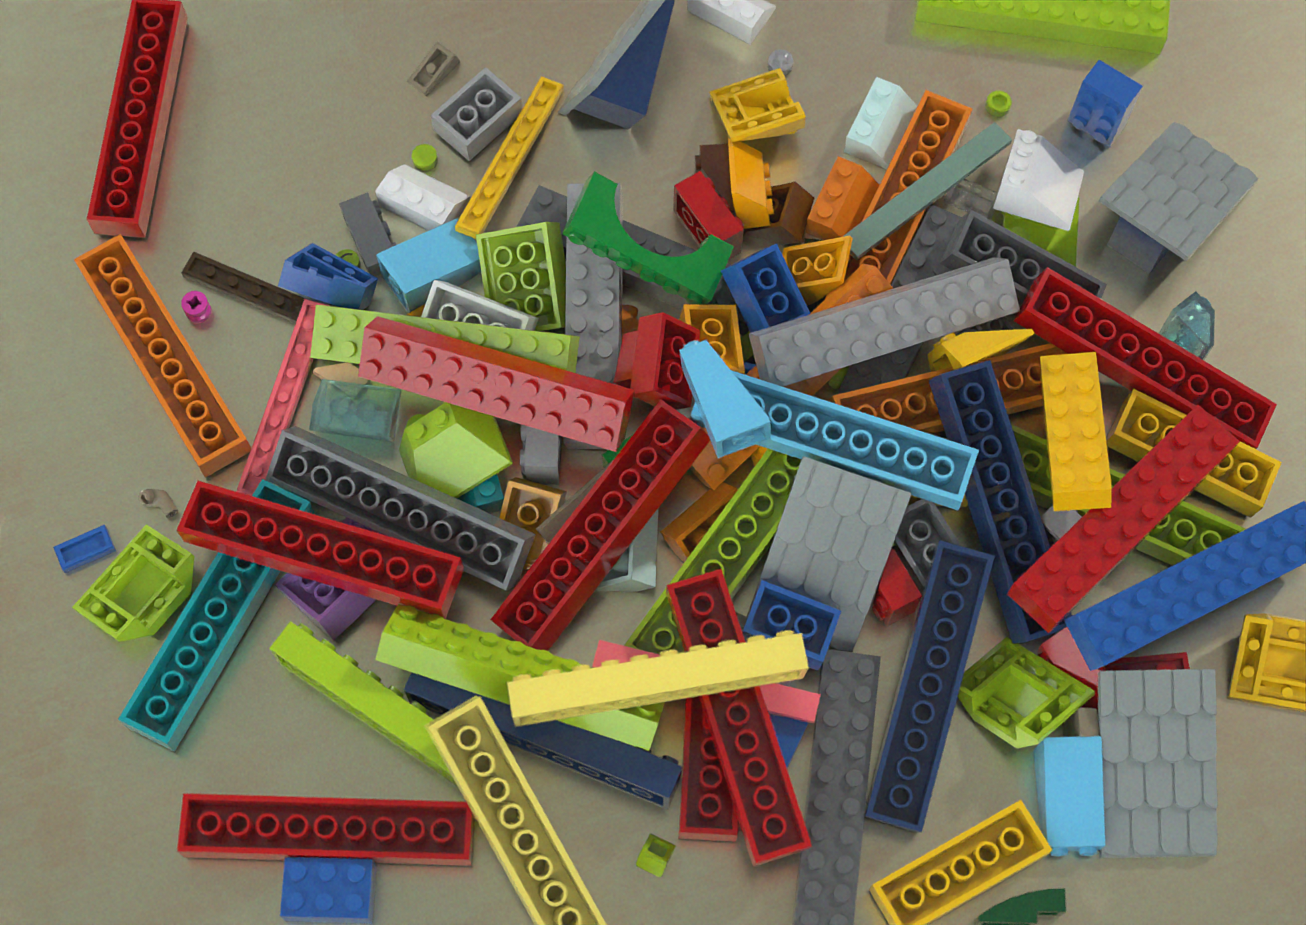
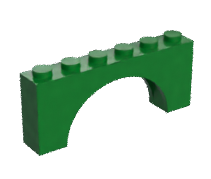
(598, 228)

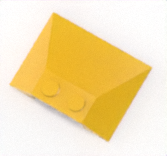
(758, 107)
(974, 347)
(1271, 661)

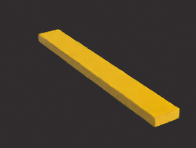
(509, 158)

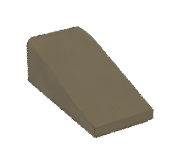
(433, 69)
(1081, 724)

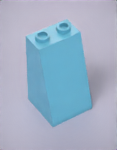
(431, 256)
(723, 402)
(1070, 794)

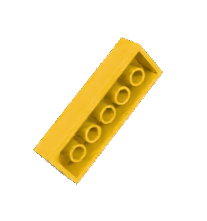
(1075, 432)
(1237, 482)
(961, 868)

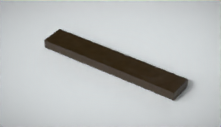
(243, 287)

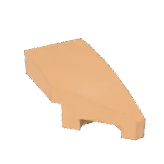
(340, 372)

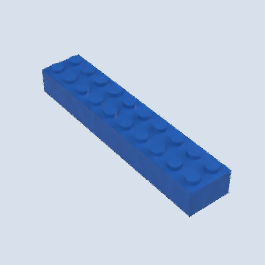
(1190, 588)

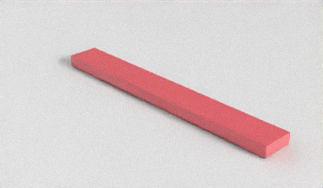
(282, 400)
(778, 698)

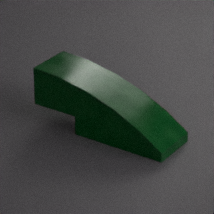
(1025, 908)

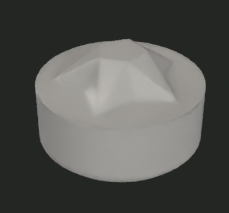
(780, 59)

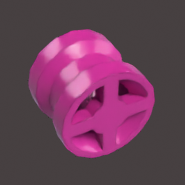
(201, 311)

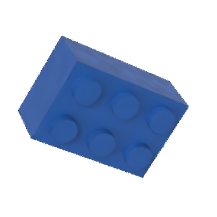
(1104, 103)
(765, 289)
(783, 610)
(328, 890)

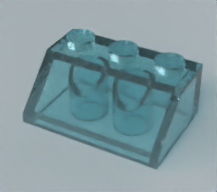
(1191, 325)
(355, 410)

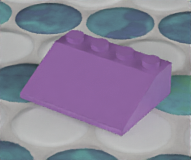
(323, 604)

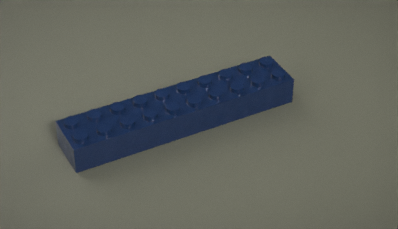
(997, 487)
(928, 687)
(572, 747)

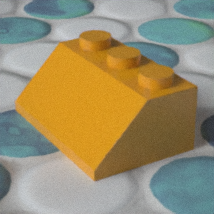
(749, 185)

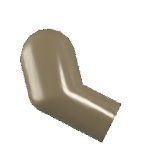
(160, 499)

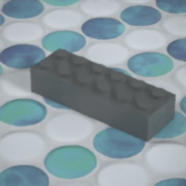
(982, 239)

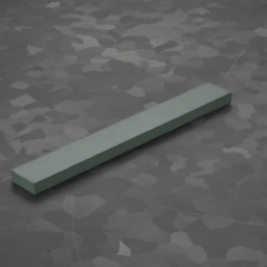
(927, 189)

